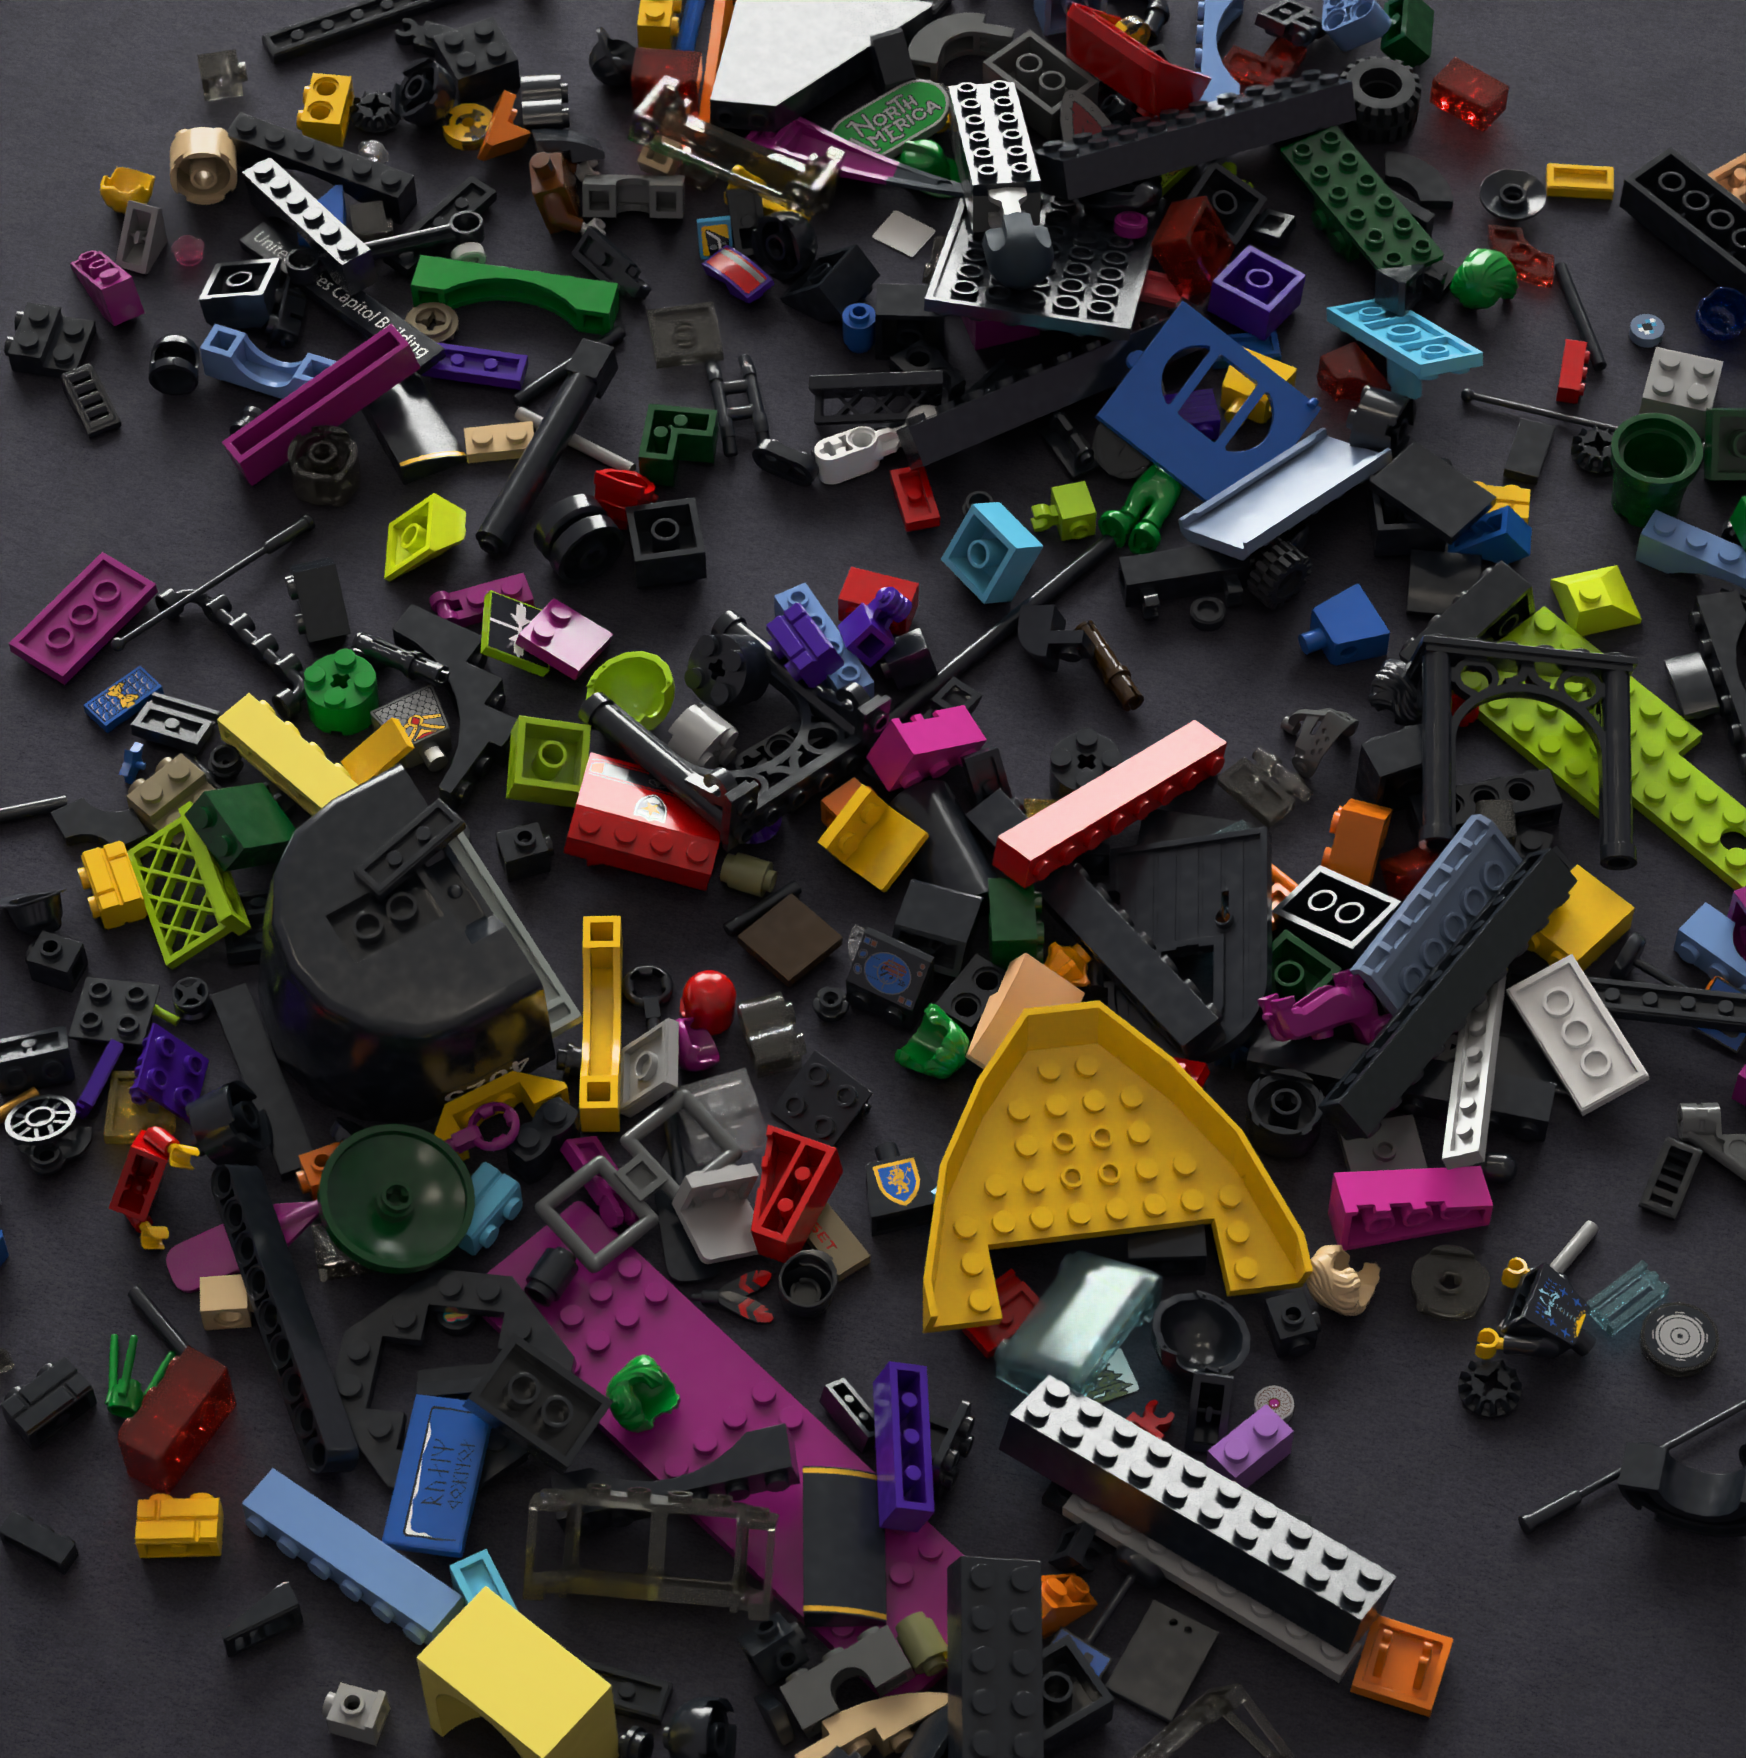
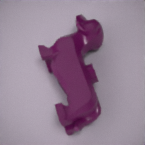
(1325, 1010)

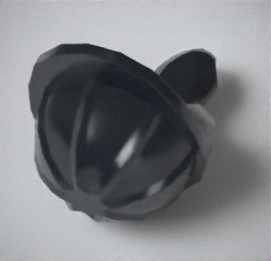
(611, 59)

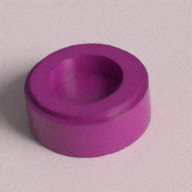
(1130, 224)

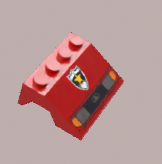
(639, 825)

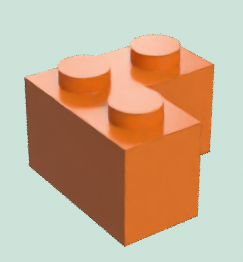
(1359, 836)

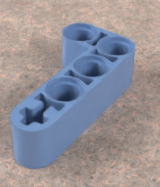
(1354, 22)

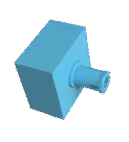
(991, 552)

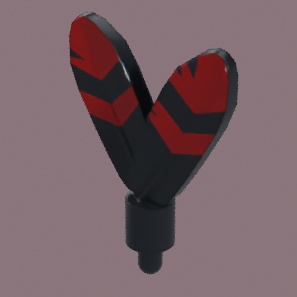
(735, 1296)

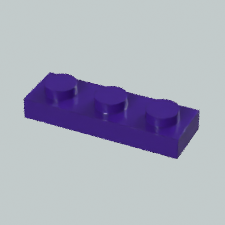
(481, 366)

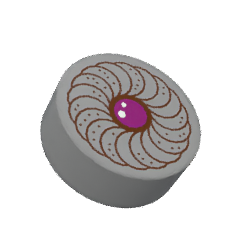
(1277, 1399)

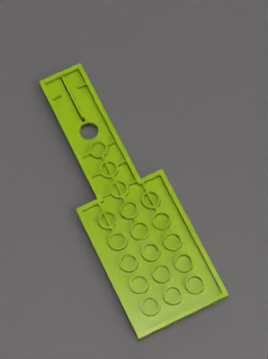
(1663, 782)

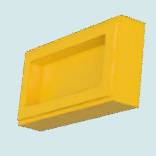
(1579, 181)
(378, 752)

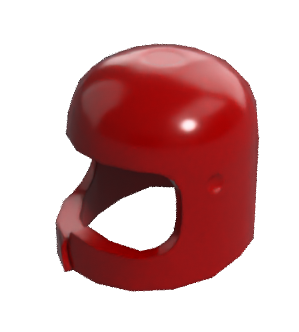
(710, 1001)

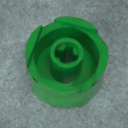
(341, 692)

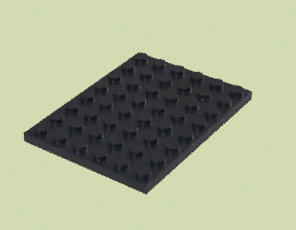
(1089, 288)

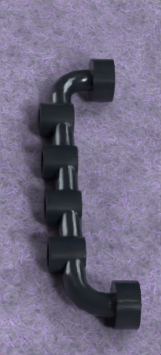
(262, 648)

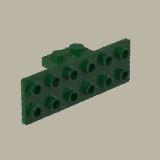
(1356, 205)

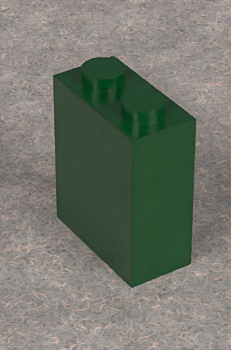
(241, 826)

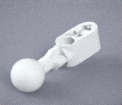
(858, 450)

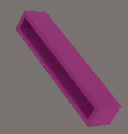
(323, 400)

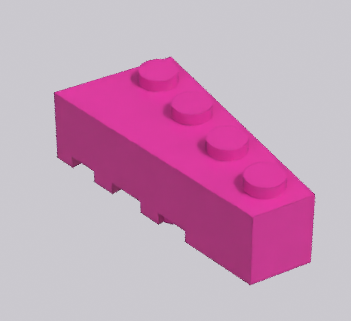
(1406, 1204)

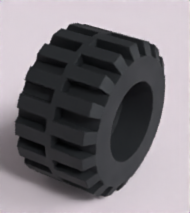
(1384, 99)

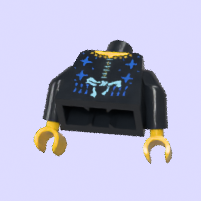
(1542, 1316)

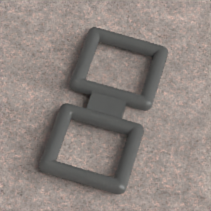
(634, 1180)

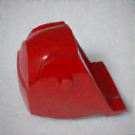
(621, 489)

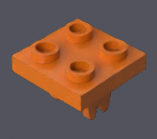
(1402, 1665)

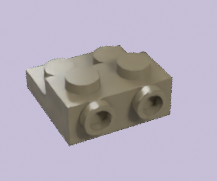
(168, 789)

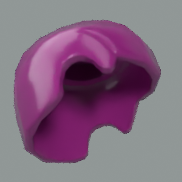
(695, 1048)

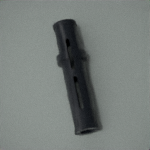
(412, 664)

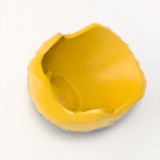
(126, 185)

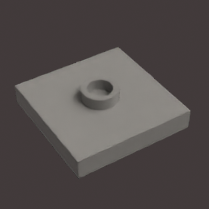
(649, 1067)

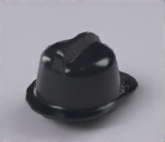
(35, 911)

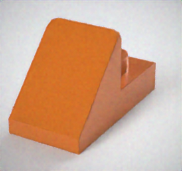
(501, 133)

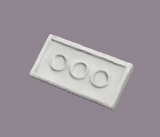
(1577, 1034)

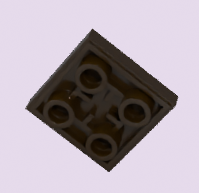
(790, 940)

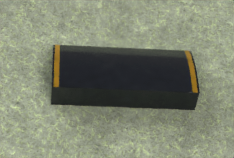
(413, 431)
(842, 1549)

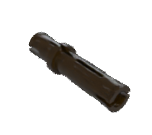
(1115, 674)

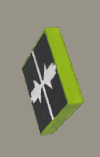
(500, 628)

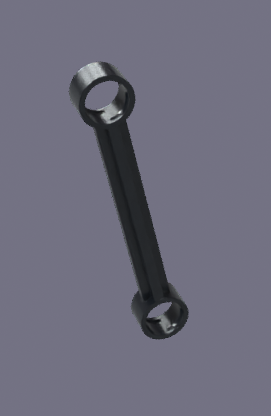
(392, 245)

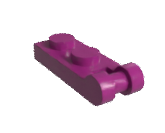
(472, 599)

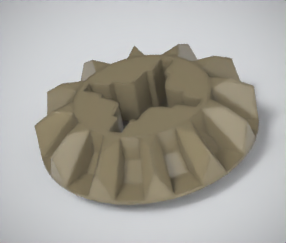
(444, 316)

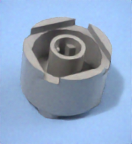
(703, 737)

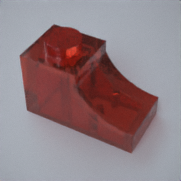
(1347, 372)

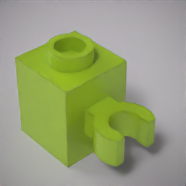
(1069, 510)

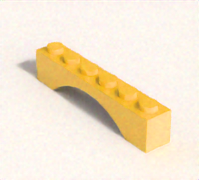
(601, 1024)

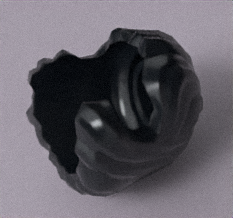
(1396, 692)

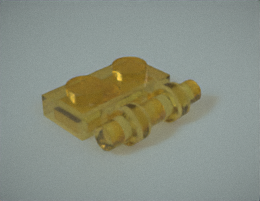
(126, 1118)

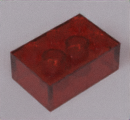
(176, 1420)

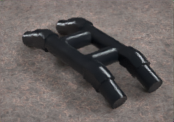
(726, 415)

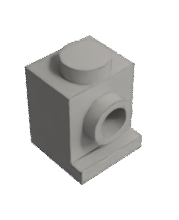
(359, 1724)

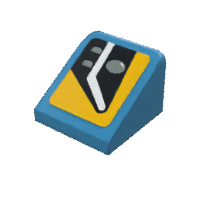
(713, 235)

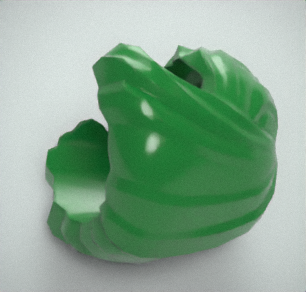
(1484, 279)
(936, 1047)
(641, 1394)

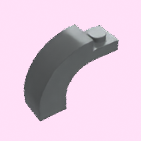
(952, 38)

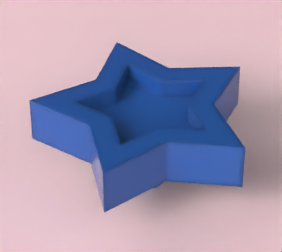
(132, 763)

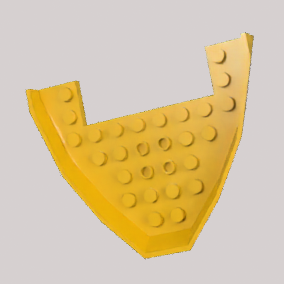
(1091, 1137)

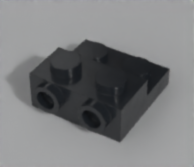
(48, 341)

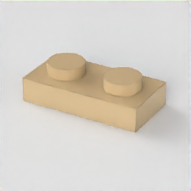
(497, 441)

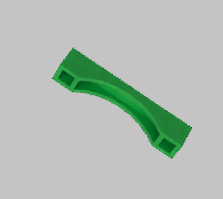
(582, 302)

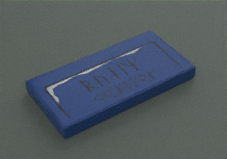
(437, 1478)

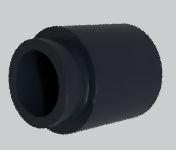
(551, 1276)

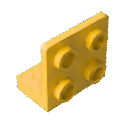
(873, 839)

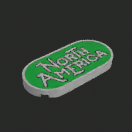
(900, 115)

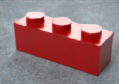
(1573, 371)

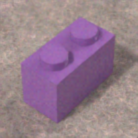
(1252, 1448)

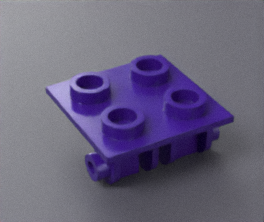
(168, 1072)

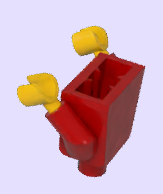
(143, 1178)

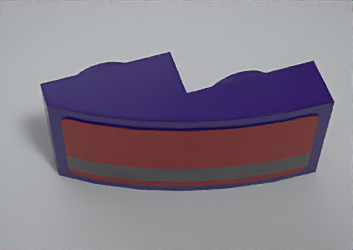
(739, 274)

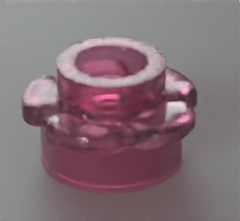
(188, 250)

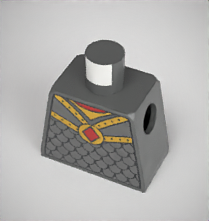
(424, 724)

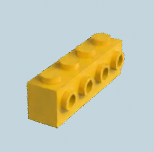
(658, 23)

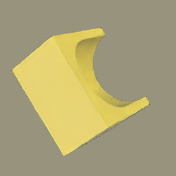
(518, 1680)

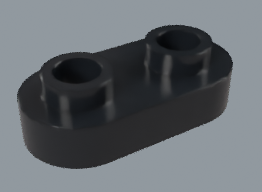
(785, 462)

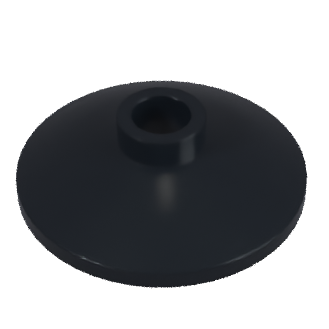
(1512, 195)

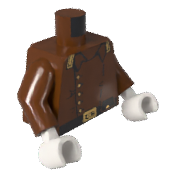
(557, 191)

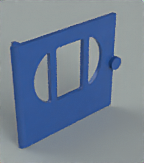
(1157, 431)

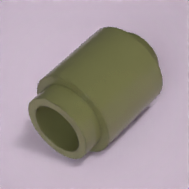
(748, 874)
(922, 1644)

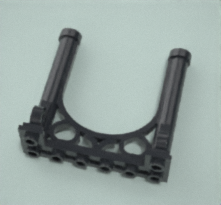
(1603, 678)
(731, 797)

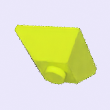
(423, 535)
(1596, 601)

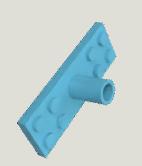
(1410, 342)

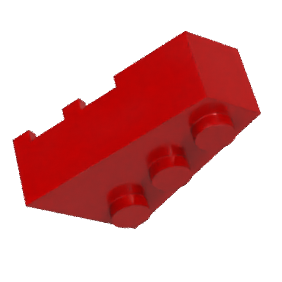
(792, 1192)

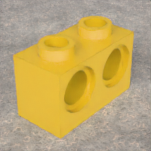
(326, 108)

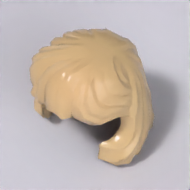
(1338, 1285)

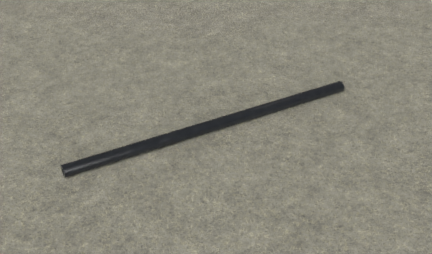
(1000, 630)

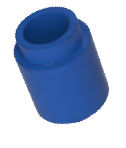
(859, 327)

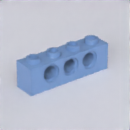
(853, 669)

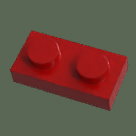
(914, 498)

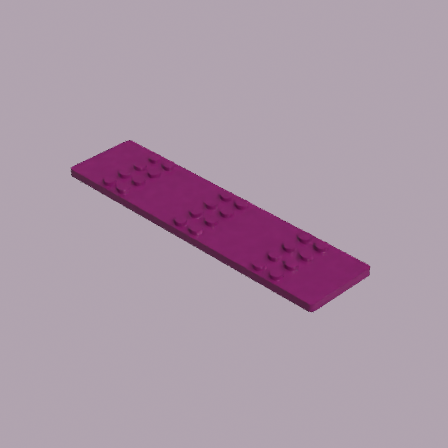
(723, 1395)

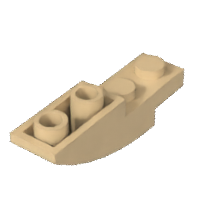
(883, 1722)

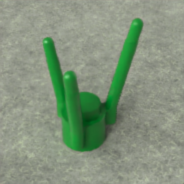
(126, 1396)

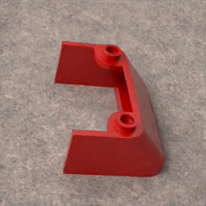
(1128, 65)

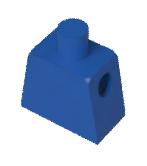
(1346, 629)

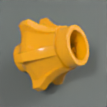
(1069, 963)

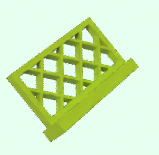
(219, 886)

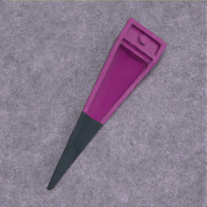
(803, 138)

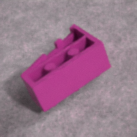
(924, 746)

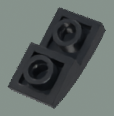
(1692, 686)

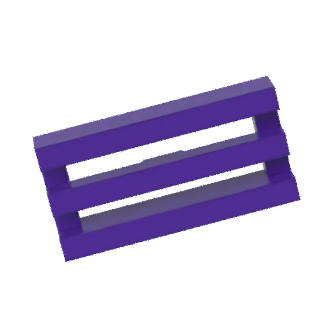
(98, 1078)

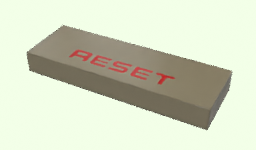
(838, 1241)

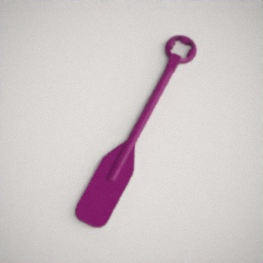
(211, 1251)

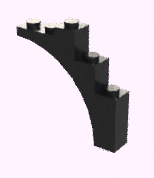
(474, 694)

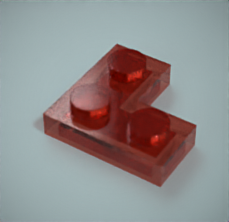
(1252, 69)

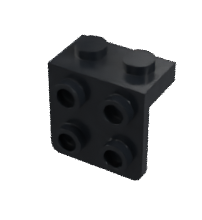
(948, 1445)

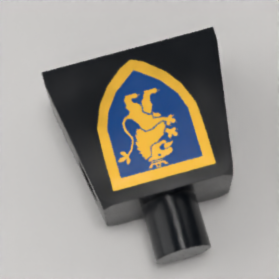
(898, 1191)

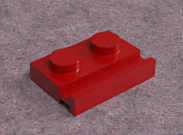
(1016, 1303)

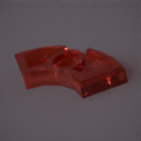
(1529, 263)

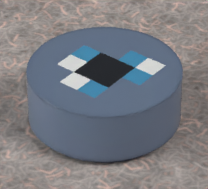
(1646, 330)

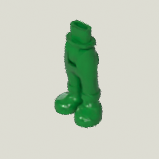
(1151, 489)

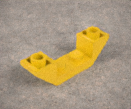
(510, 1089)

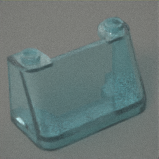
(1079, 1323)

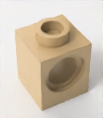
(224, 1303)

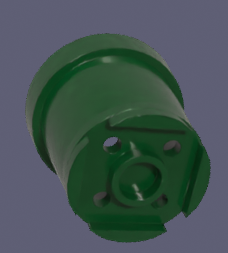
(1652, 465)

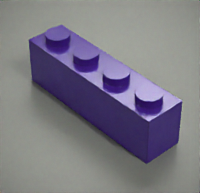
(903, 1447)

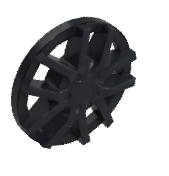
(41, 1121)

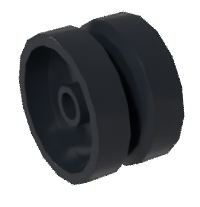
(579, 539)

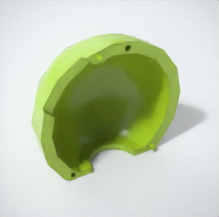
(637, 684)

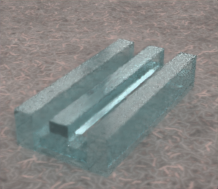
(1648, 1279)

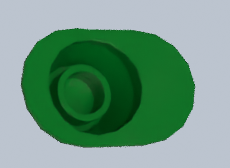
(930, 158)

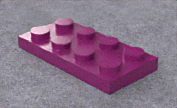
(83, 618)

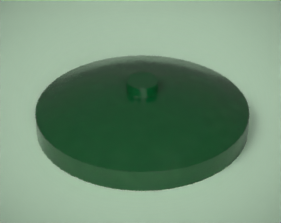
(396, 1198)

